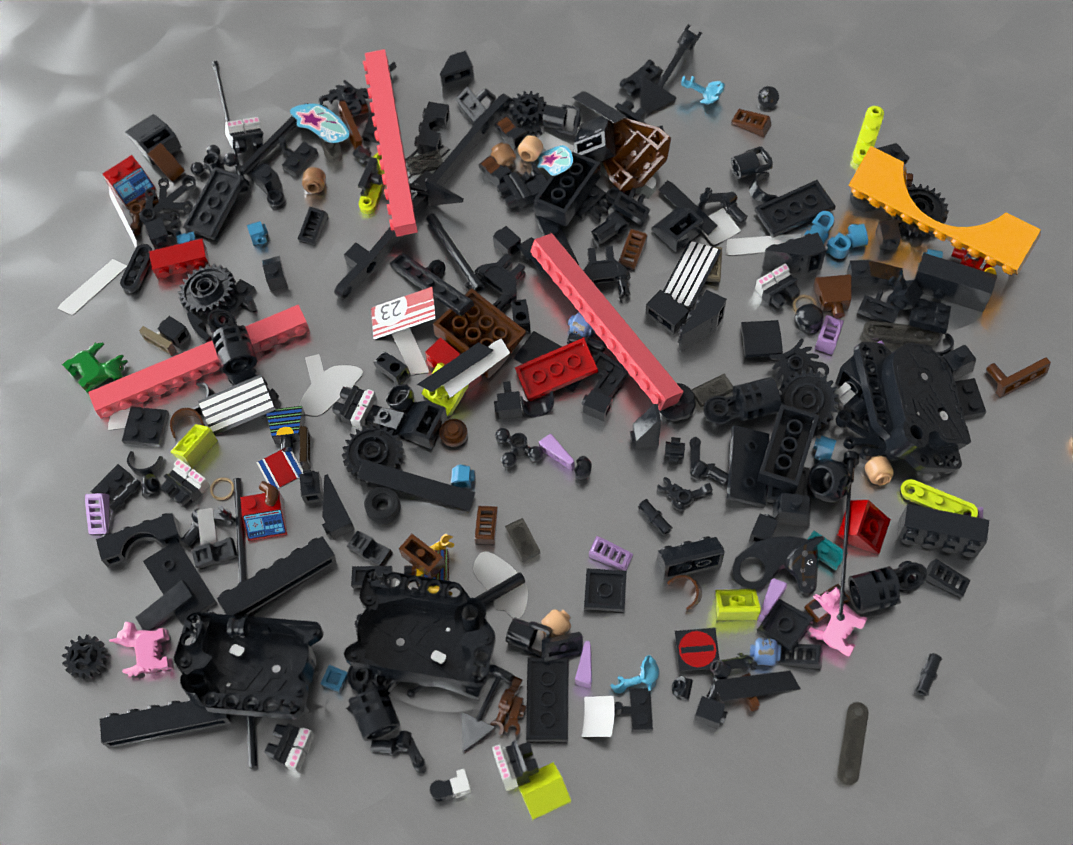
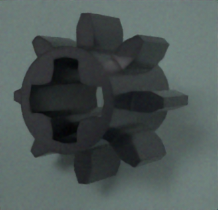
(674, 449)

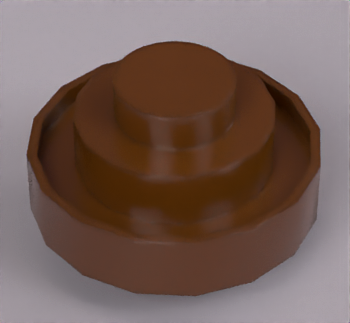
(453, 432)

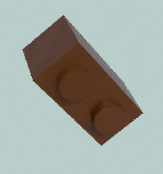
(421, 556)

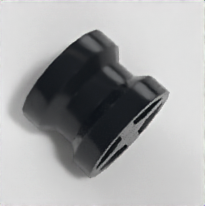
(238, 627)

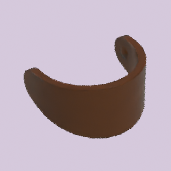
(180, 414)
(698, 589)

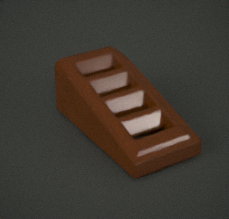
(760, 128)
(635, 238)
(481, 538)

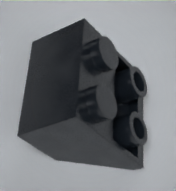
(678, 227)
(423, 423)

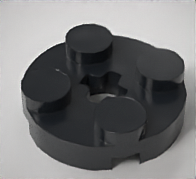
(683, 410)

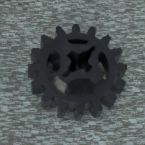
(527, 108)
(75, 657)

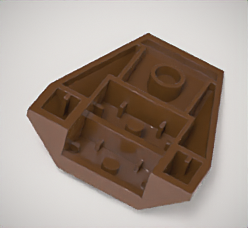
(639, 153)

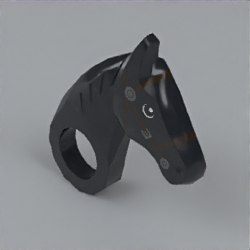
(782, 552)

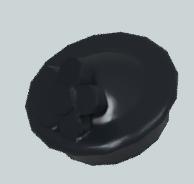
(768, 96)

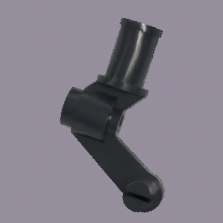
(727, 200)
(700, 468)
(193, 533)
(722, 669)
(403, 742)

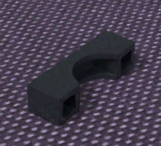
(115, 546)

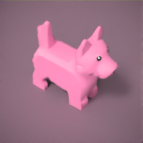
(837, 631)
(147, 649)

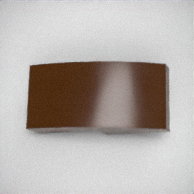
(166, 162)

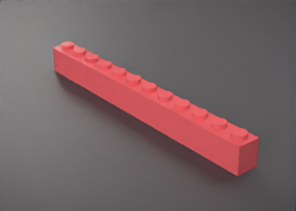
(391, 145)
(606, 322)
(192, 364)

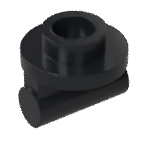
(362, 153)
(437, 267)
(149, 485)
(682, 687)

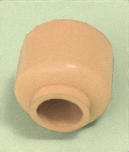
(530, 148)
(879, 470)
(558, 622)

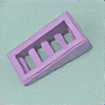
(827, 340)
(554, 449)
(90, 500)
(593, 554)
(774, 592)
(584, 672)

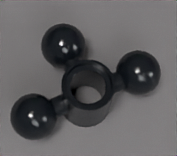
(212, 160)
(509, 458)

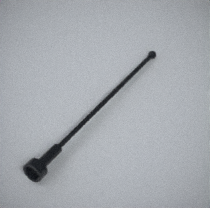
(246, 187)
(851, 459)

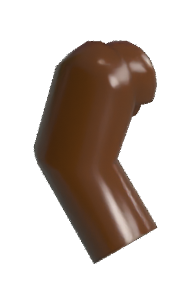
(271, 493)

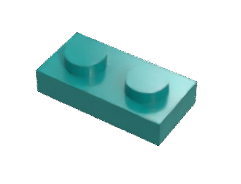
(828, 552)

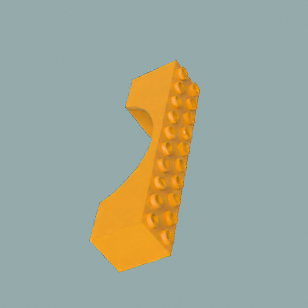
(1000, 242)

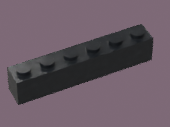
(277, 579)
(157, 722)

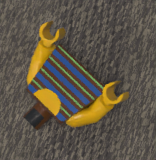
(439, 547)

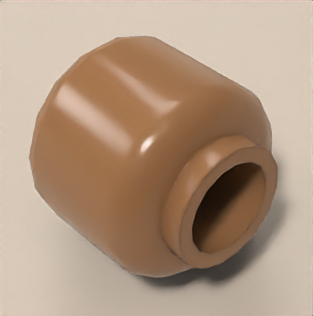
(503, 154)
(314, 180)

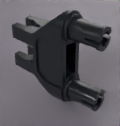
(608, 270)
(501, 279)

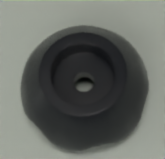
(583, 467)

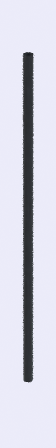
(250, 720)

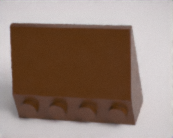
(479, 324)

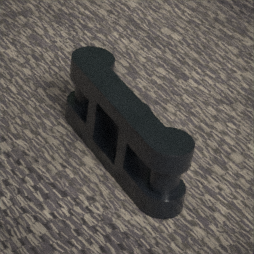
(635, 77)

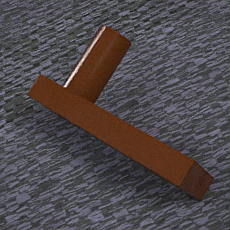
(346, 117)
(1013, 382)

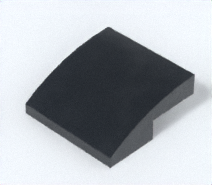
(761, 338)

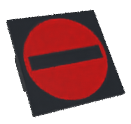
(696, 648)

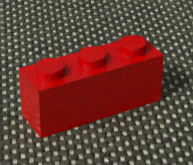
(179, 258)
(444, 353)

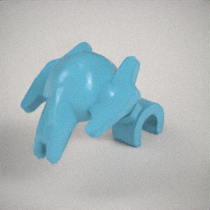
(710, 93)
(648, 675)

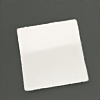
(725, 229)
(598, 716)

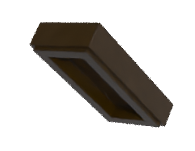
(305, 444)

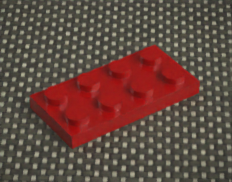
(556, 369)

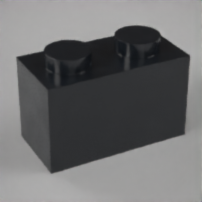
(667, 311)

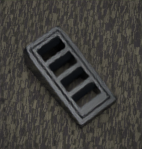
(306, 224)
(943, 583)
(808, 663)

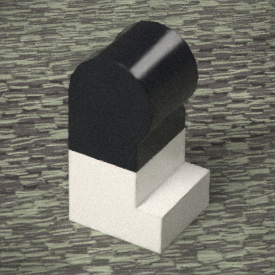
(851, 402)
(450, 788)

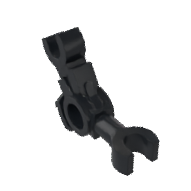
(683, 496)

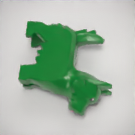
(92, 370)

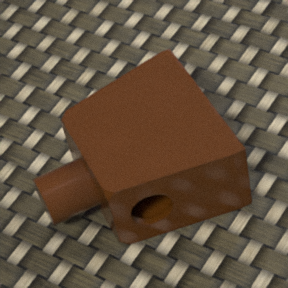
(833, 293)

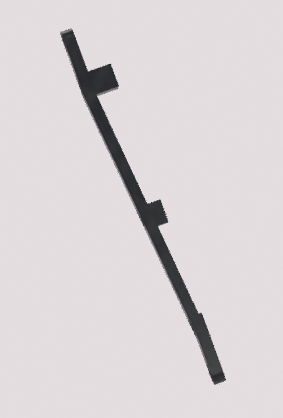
(366, 261)

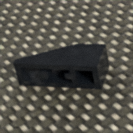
(871, 273)
(647, 428)
(334, 513)

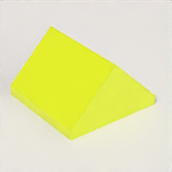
(194, 445)
(737, 604)
(544, 791)

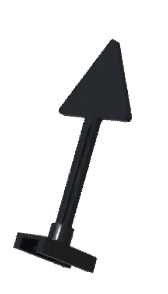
(653, 95)
(437, 194)

